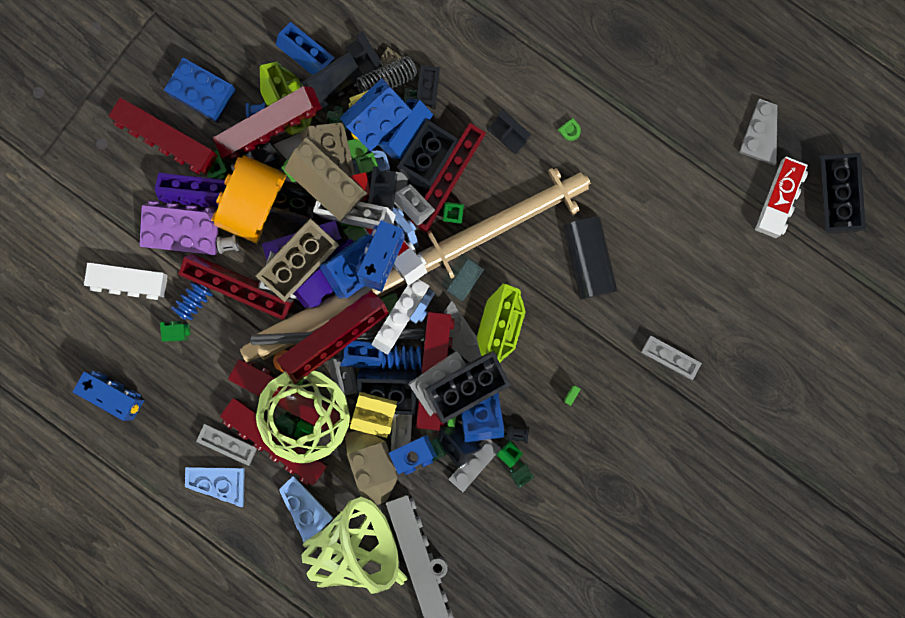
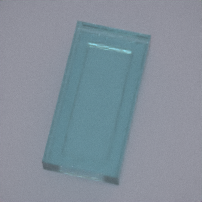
(465, 280)

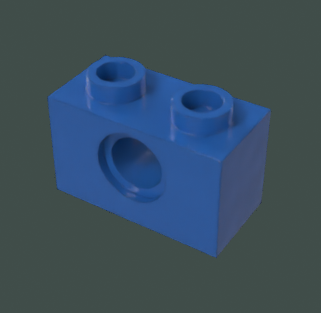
(361, 355)
(401, 458)

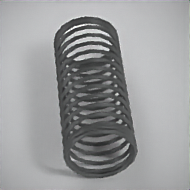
(363, 84)

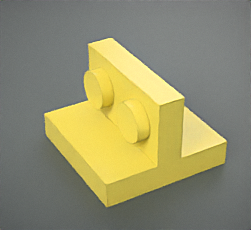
(373, 415)

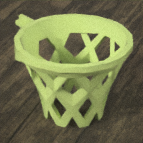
(316, 380)
(384, 553)

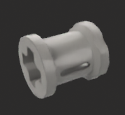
(227, 244)

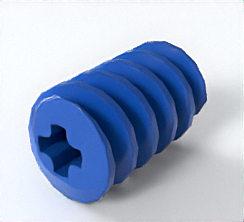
(192, 301)
(402, 357)

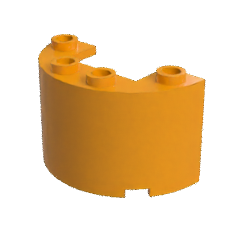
(248, 198)

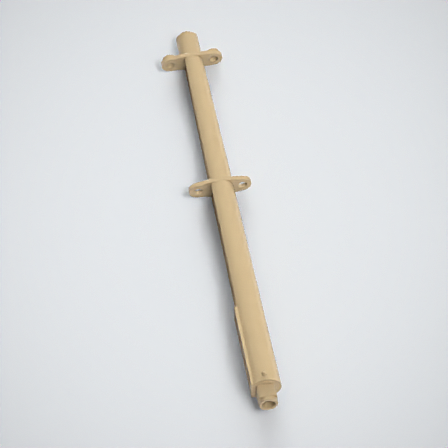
(436, 255)

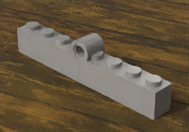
(417, 558)

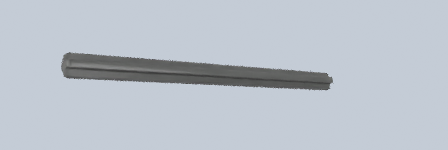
(295, 338)

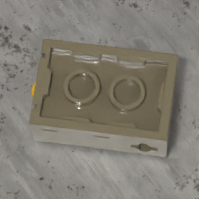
(333, 143)

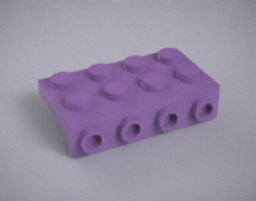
(178, 228)

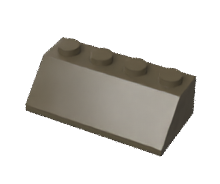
(324, 179)
(297, 260)

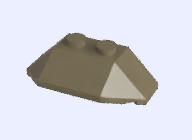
(371, 466)

